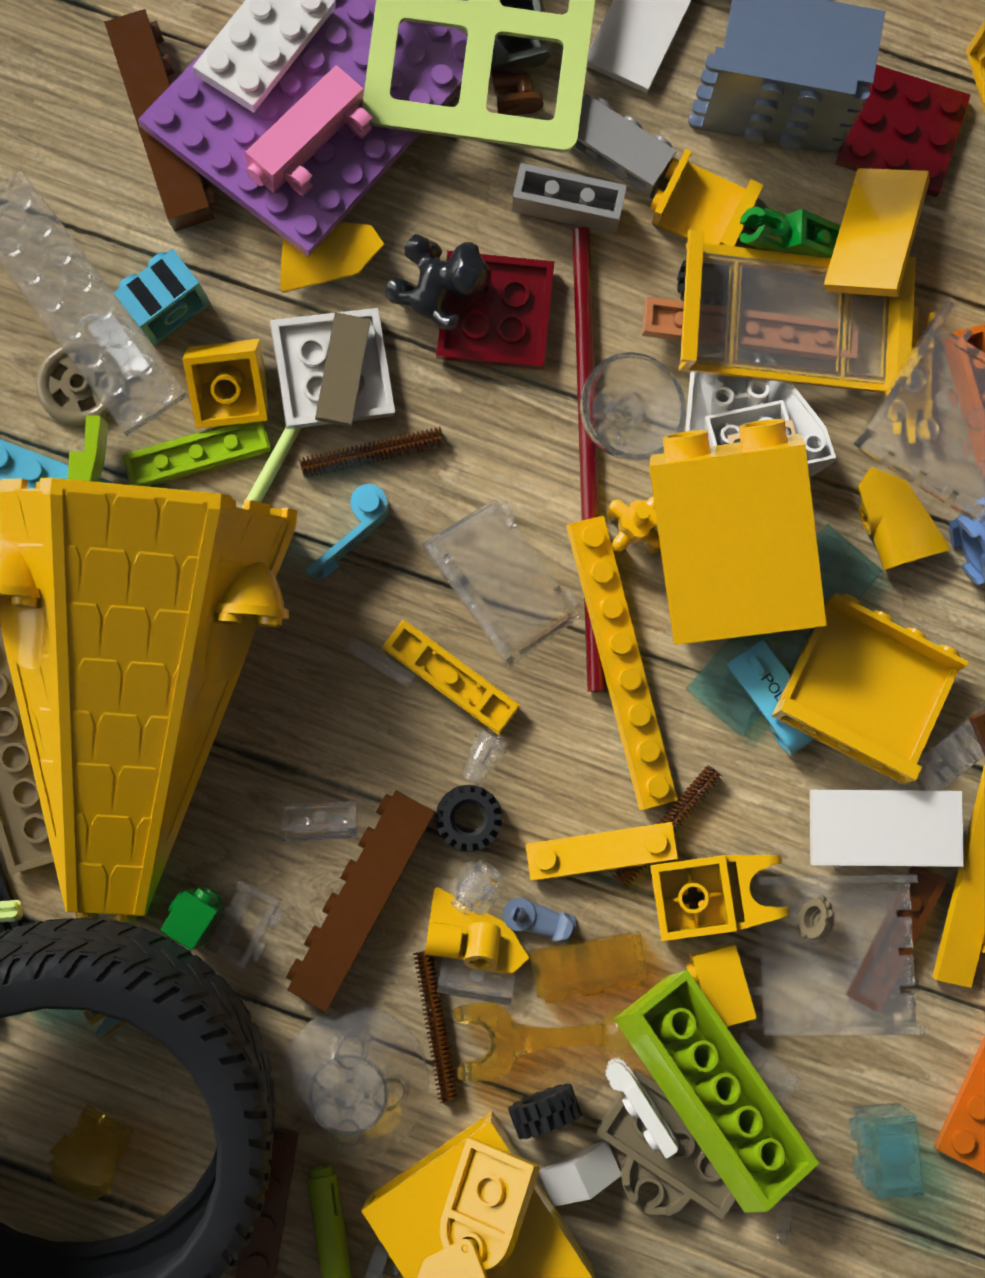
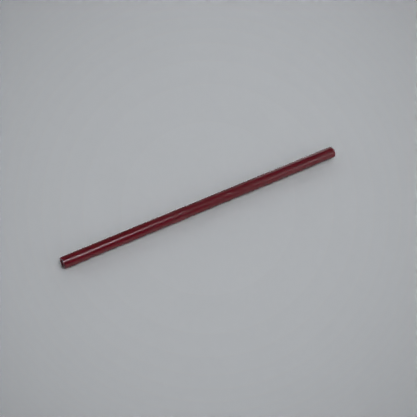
(587, 449)

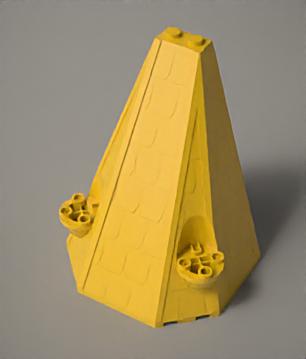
(122, 656)

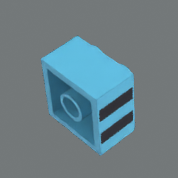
(162, 296)

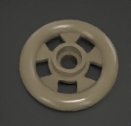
(48, 386)

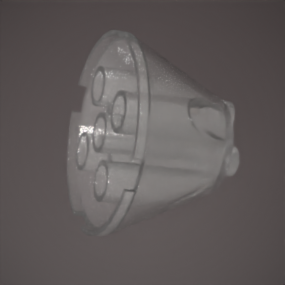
(354, 1081)

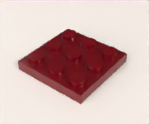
(906, 127)
(507, 321)

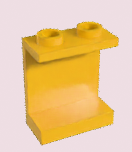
(702, 202)

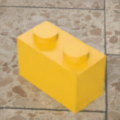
(723, 982)

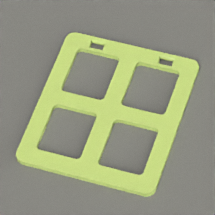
(483, 23)

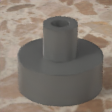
(380, 1263)

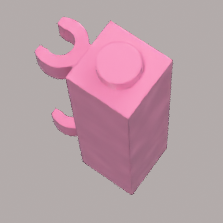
(304, 130)

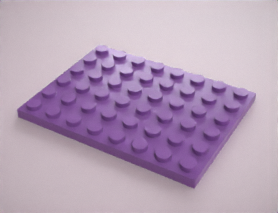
(215, 131)

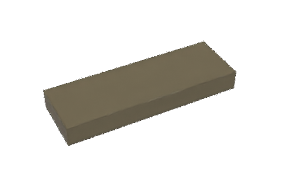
(342, 369)

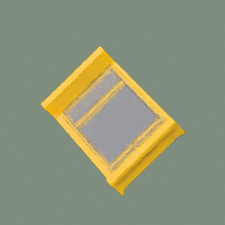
(775, 322)

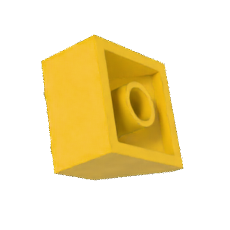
(226, 383)

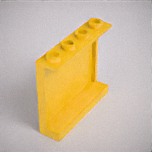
(869, 688)

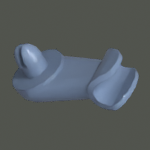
(533, 918)

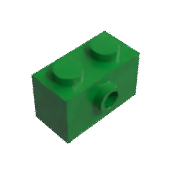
(194, 916)

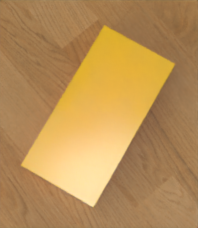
(877, 232)

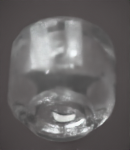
(476, 887)

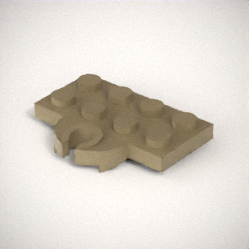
(680, 1176)

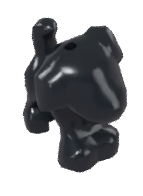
(462, 274)

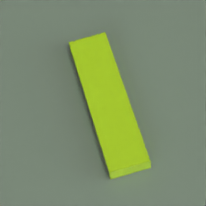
(196, 453)

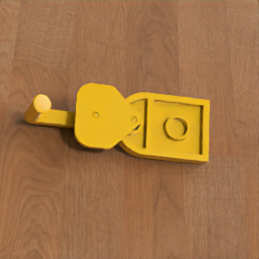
(483, 1203)

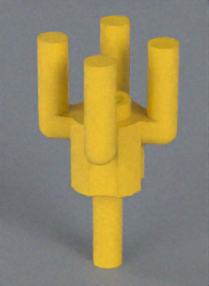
(635, 525)

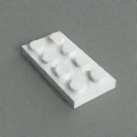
(260, 47)

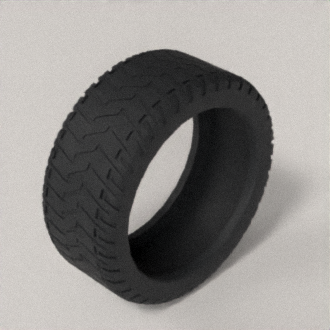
(211, 1033)

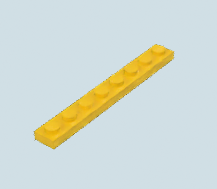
(621, 662)

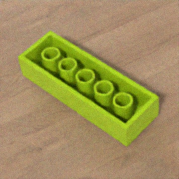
(717, 1092)

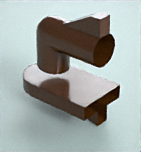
(519, 103)

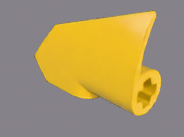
(338, 256)
(897, 520)
(476, 939)

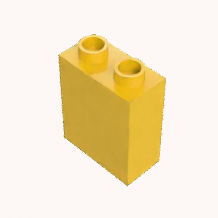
(737, 534)
(411, 1205)

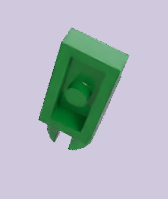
(790, 233)

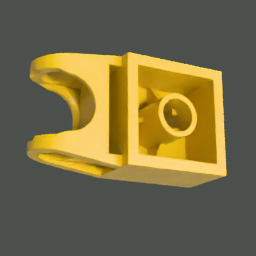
(726, 893)

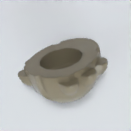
(816, 918)

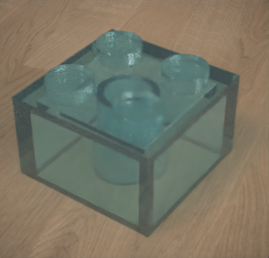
(887, 1150)

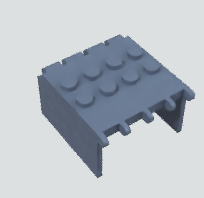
(790, 73)

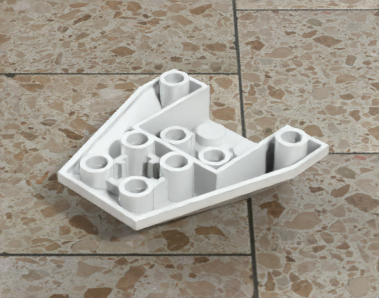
(727, 402)

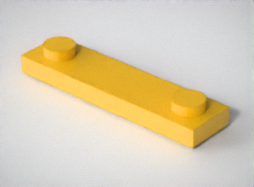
(451, 677)
(601, 852)

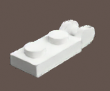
(641, 1105)

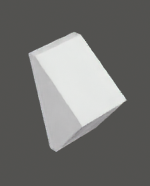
(580, 1174)

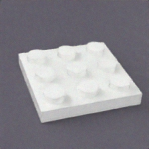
(301, 358)

